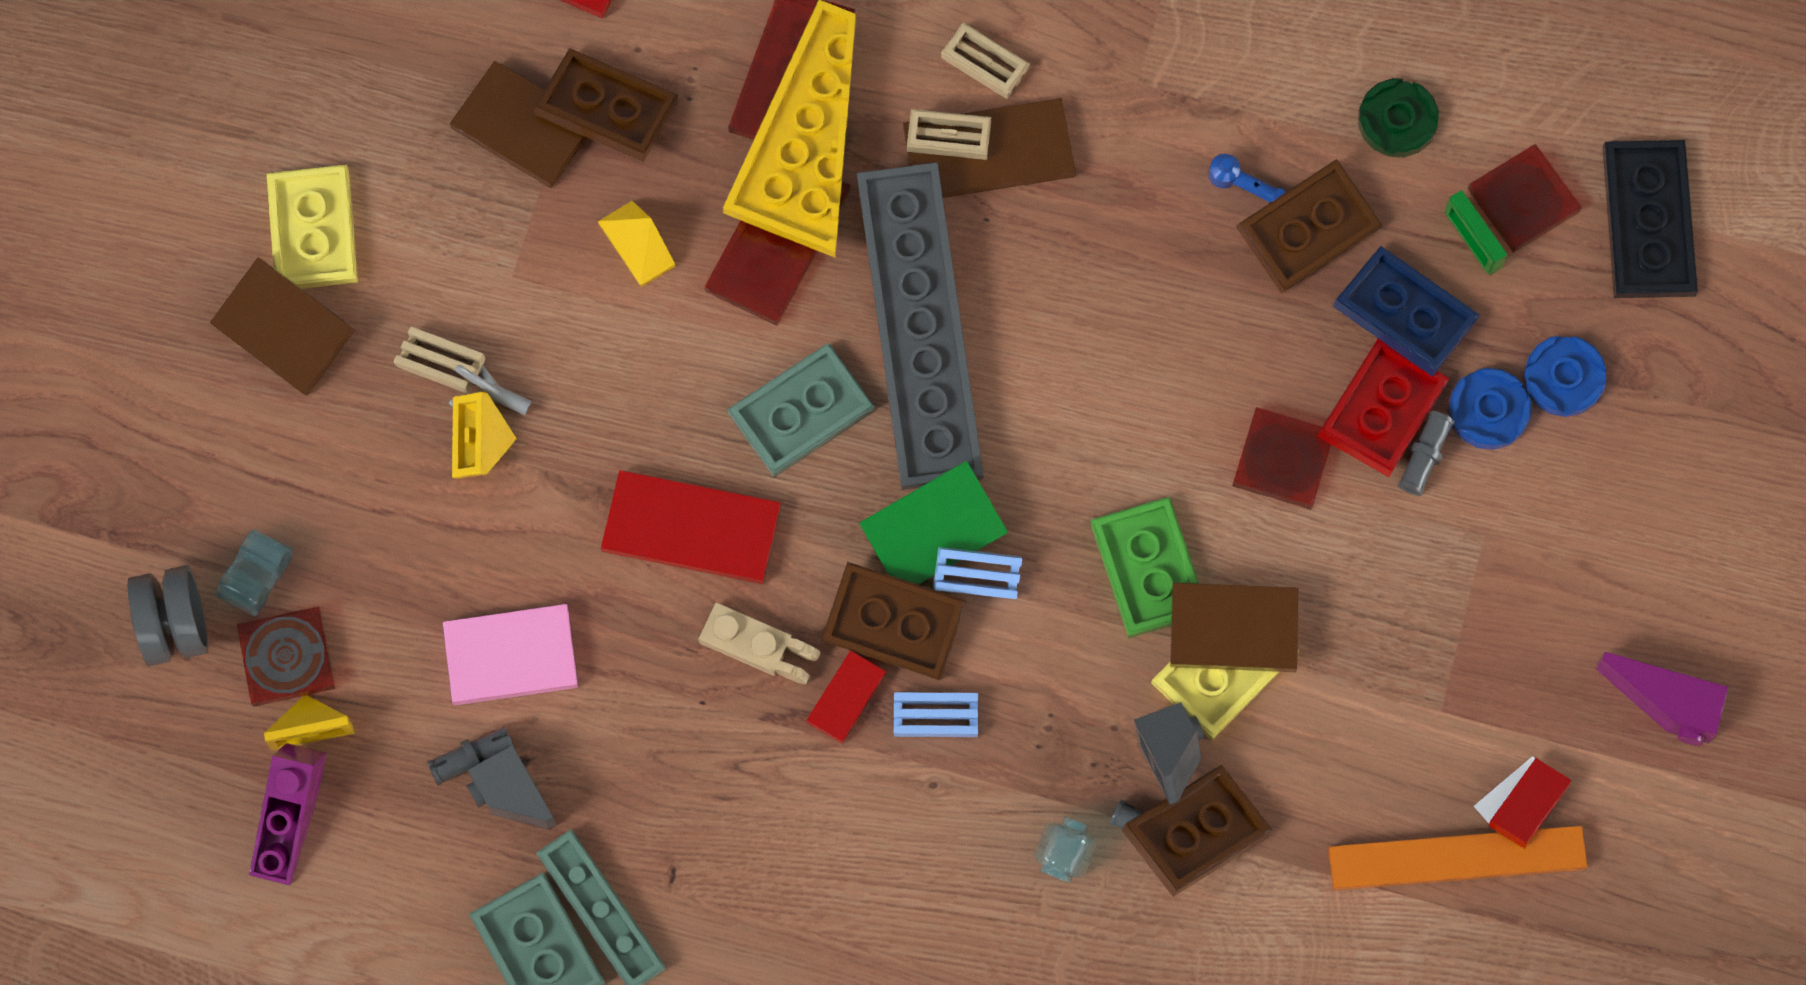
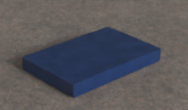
(1406, 311)

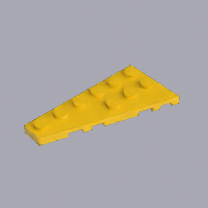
(797, 157)

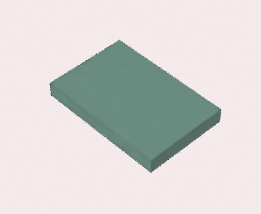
(801, 410)
(534, 938)

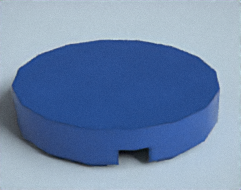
(1565, 376)
(1489, 408)

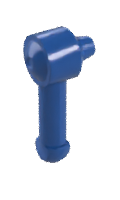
(1226, 172)

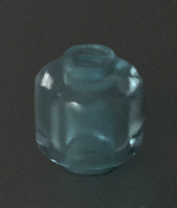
(1065, 849)

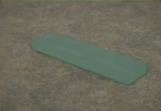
(601, 910)

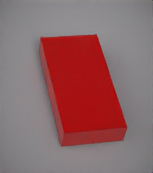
(846, 697)
(1530, 803)

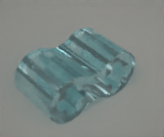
(254, 572)

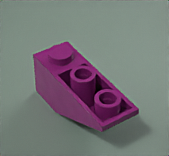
(286, 811)

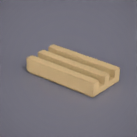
(979, 74)
(946, 148)
(410, 347)

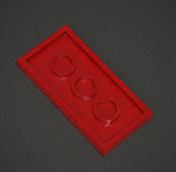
(691, 527)

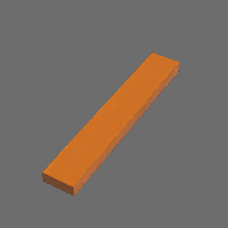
(1455, 859)

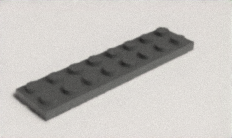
(919, 323)

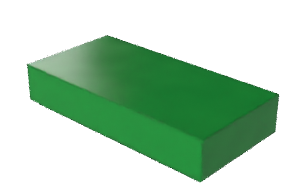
(1475, 233)

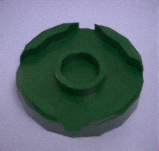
(1398, 118)

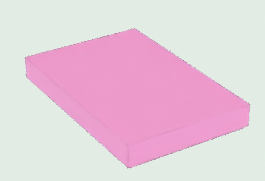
(510, 654)

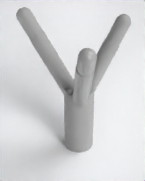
(497, 393)

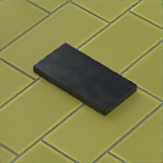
(1649, 219)

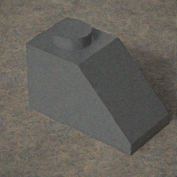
(1170, 747)
(509, 790)

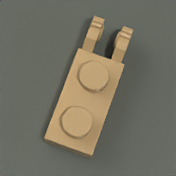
(755, 643)

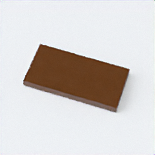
(1024, 148)

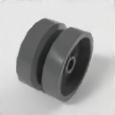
(167, 615)

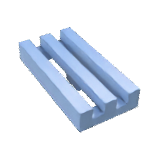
(1011, 577)
(908, 698)

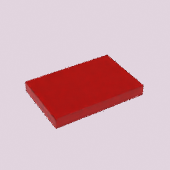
(1382, 408)

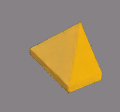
(637, 243)
(478, 435)
(307, 723)

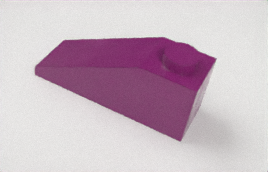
(1671, 699)

